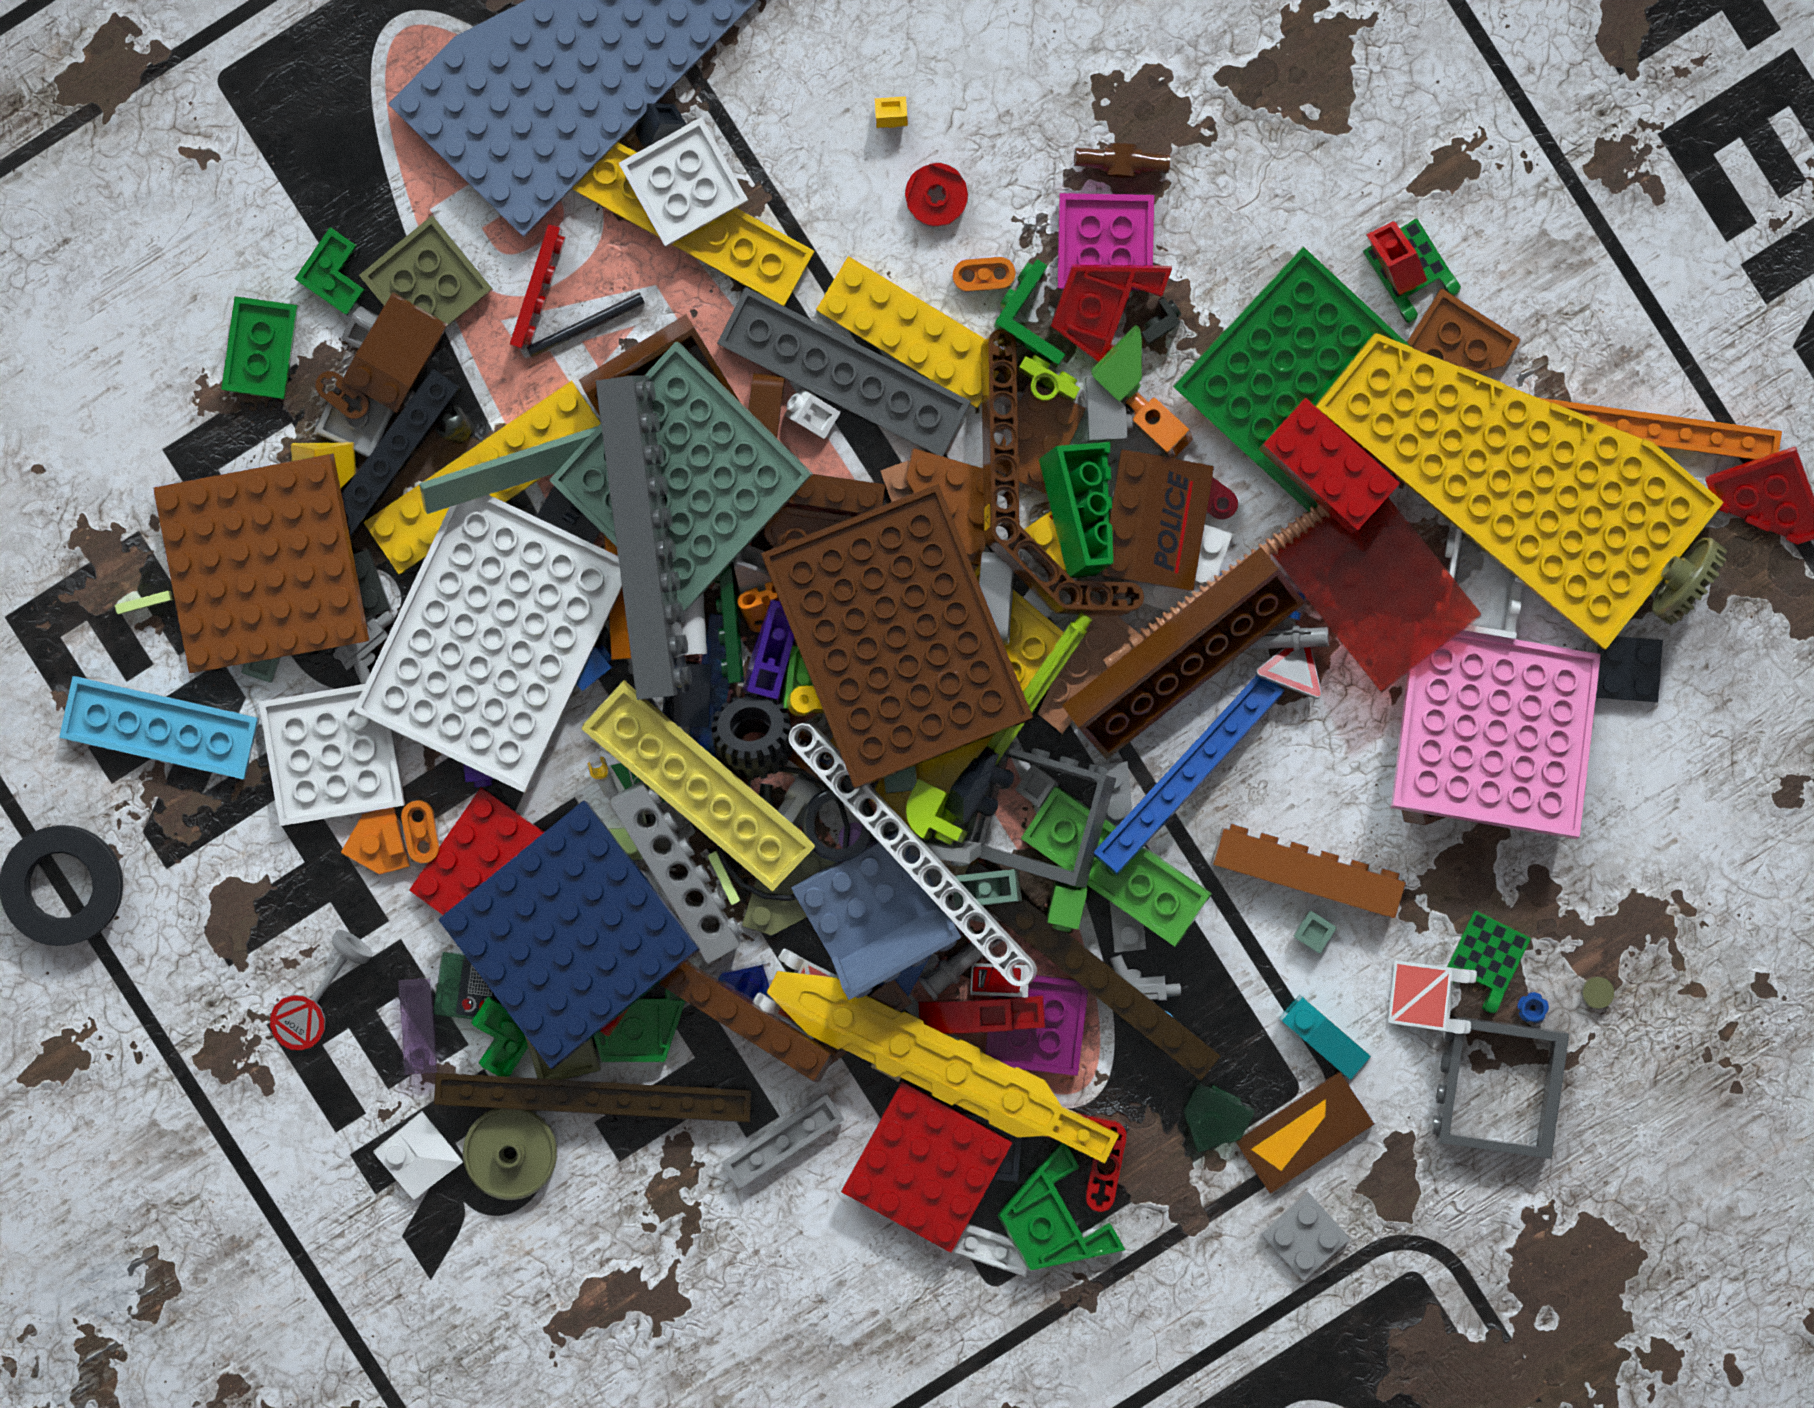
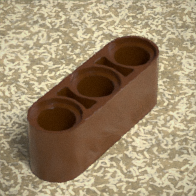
(766, 400)

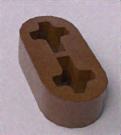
(337, 400)

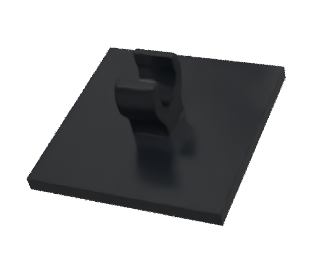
(565, 515)

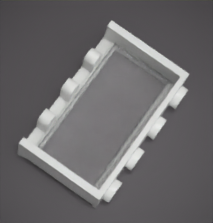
(1486, 584)

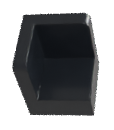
(658, 123)

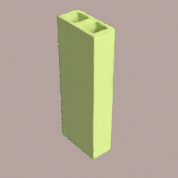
(144, 602)
(724, 877)

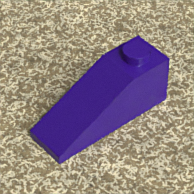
(770, 654)

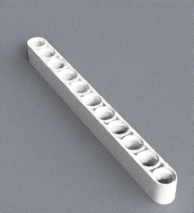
(927, 861)

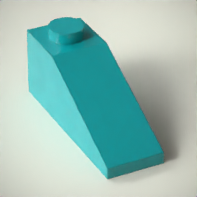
(1324, 1037)

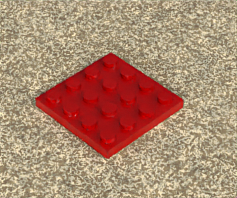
(926, 1166)

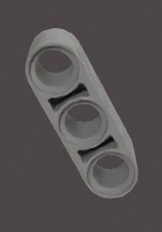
(997, 588)

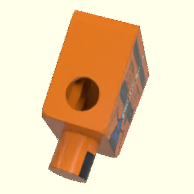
(1167, 434)

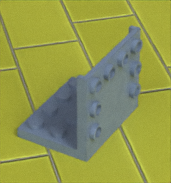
(874, 918)

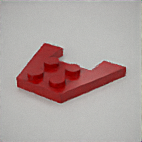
(1096, 299)

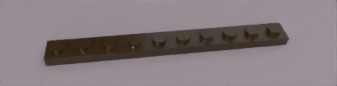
(1104, 983)
(592, 1097)

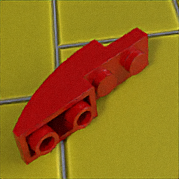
(983, 1015)

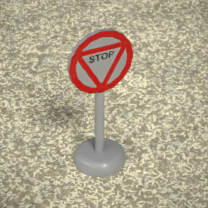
(299, 1020)

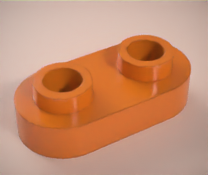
(983, 274)
(420, 831)

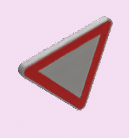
(1293, 670)

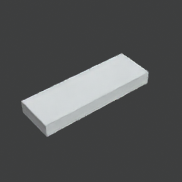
(989, 1249)

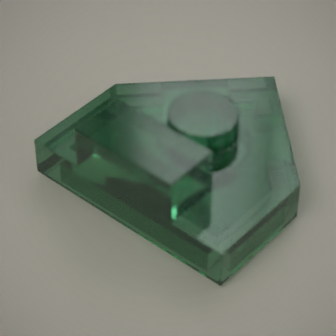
(1216, 1117)

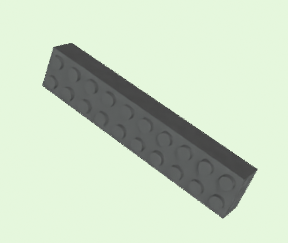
(643, 536)

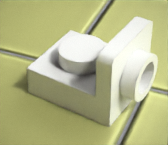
(811, 413)

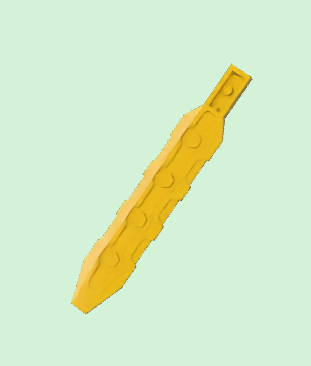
(935, 1062)

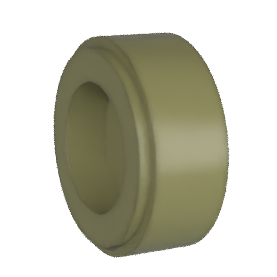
(1597, 992)

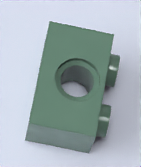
(991, 887)

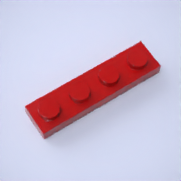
(533, 300)

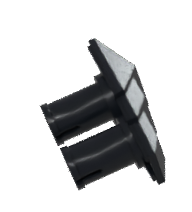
(971, 786)

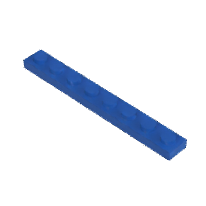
(1188, 774)

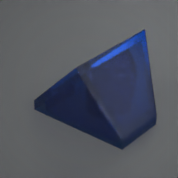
(749, 979)

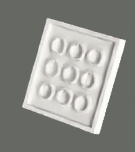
(328, 757)

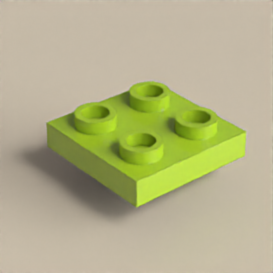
(1060, 384)

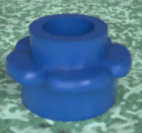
(1533, 999)

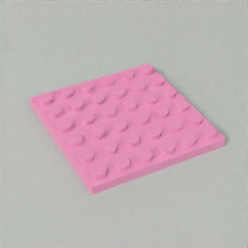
(1498, 734)

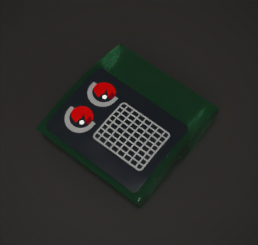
(459, 988)

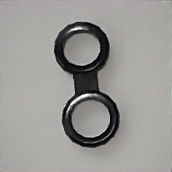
(808, 825)

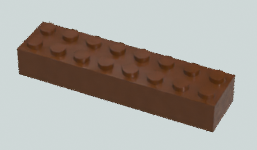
(1183, 653)

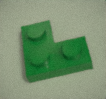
(323, 275)
(508, 1041)

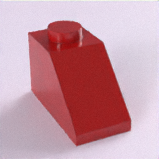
(1397, 257)

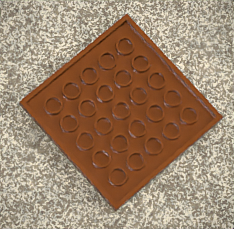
(261, 563)

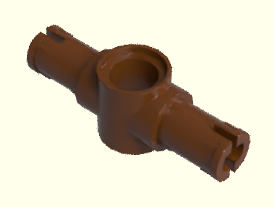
(1121, 160)

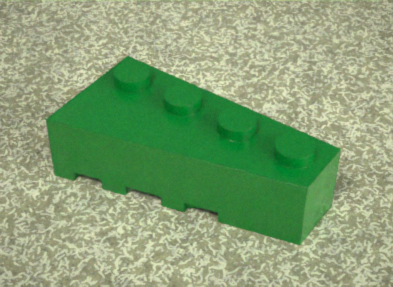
(1080, 505)

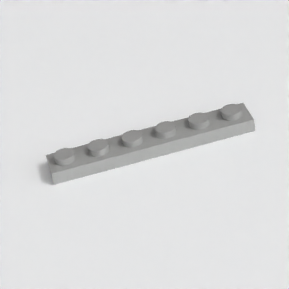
(1126, 930)

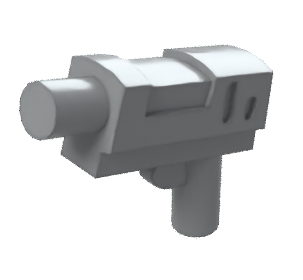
(361, 654)
(1152, 987)

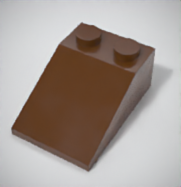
(395, 353)

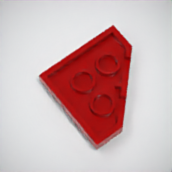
(1769, 494)

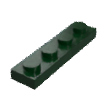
(730, 634)

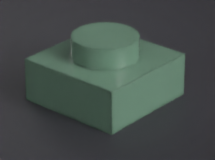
(1314, 931)

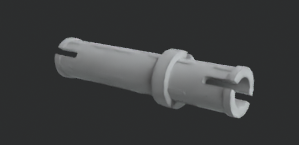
(1294, 638)

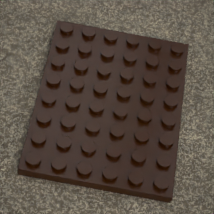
(897, 636)

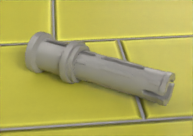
(950, 971)

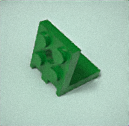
(1011, 306)

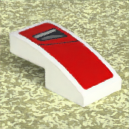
(990, 982)

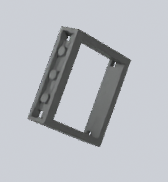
(980, 823)
(1551, 1097)

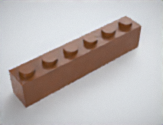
(1309, 872)

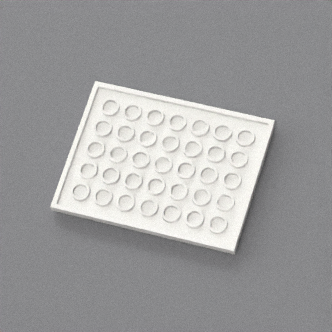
(492, 638)

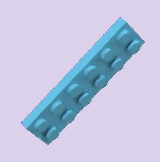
(159, 727)

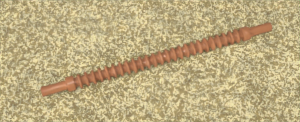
(1271, 546)

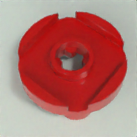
(929, 178)

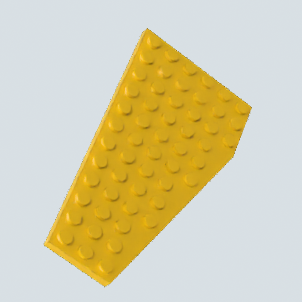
(1537, 486)

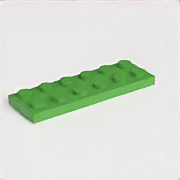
(1144, 889)

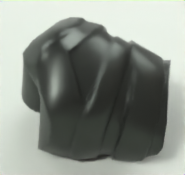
(457, 427)

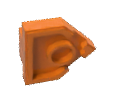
(378, 842)

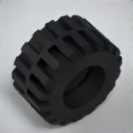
(750, 716)

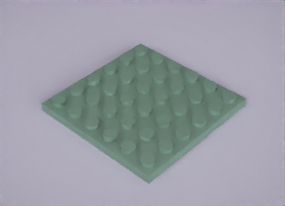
(719, 468)

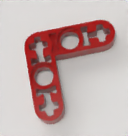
(1094, 1187)

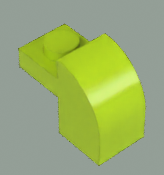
(924, 813)

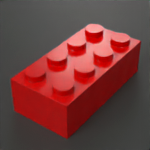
(1329, 466)

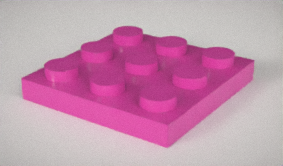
(1104, 231)

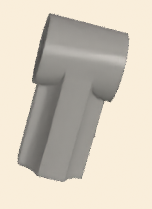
(796, 799)

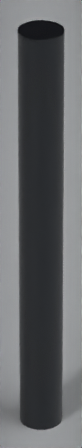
(585, 325)

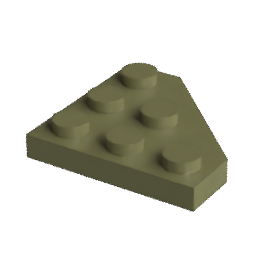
(775, 915)

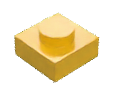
(891, 112)

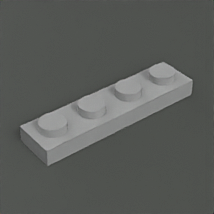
(782, 1141)

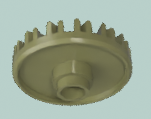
(1686, 579)
(506, 1176)

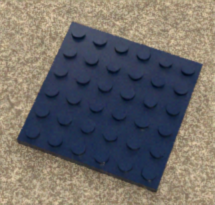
(569, 934)

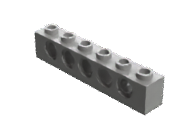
(712, 942)

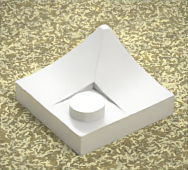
(418, 1155)

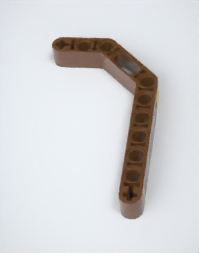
(1009, 489)

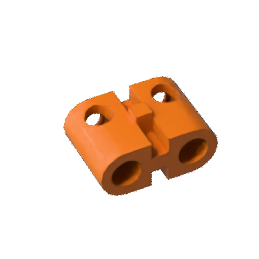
(755, 605)

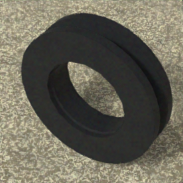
(16, 885)

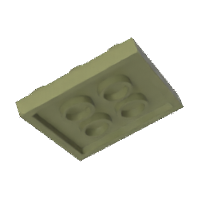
(428, 273)

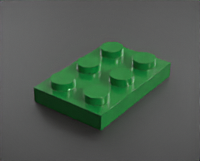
(259, 347)

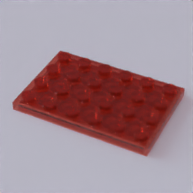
(1378, 591)

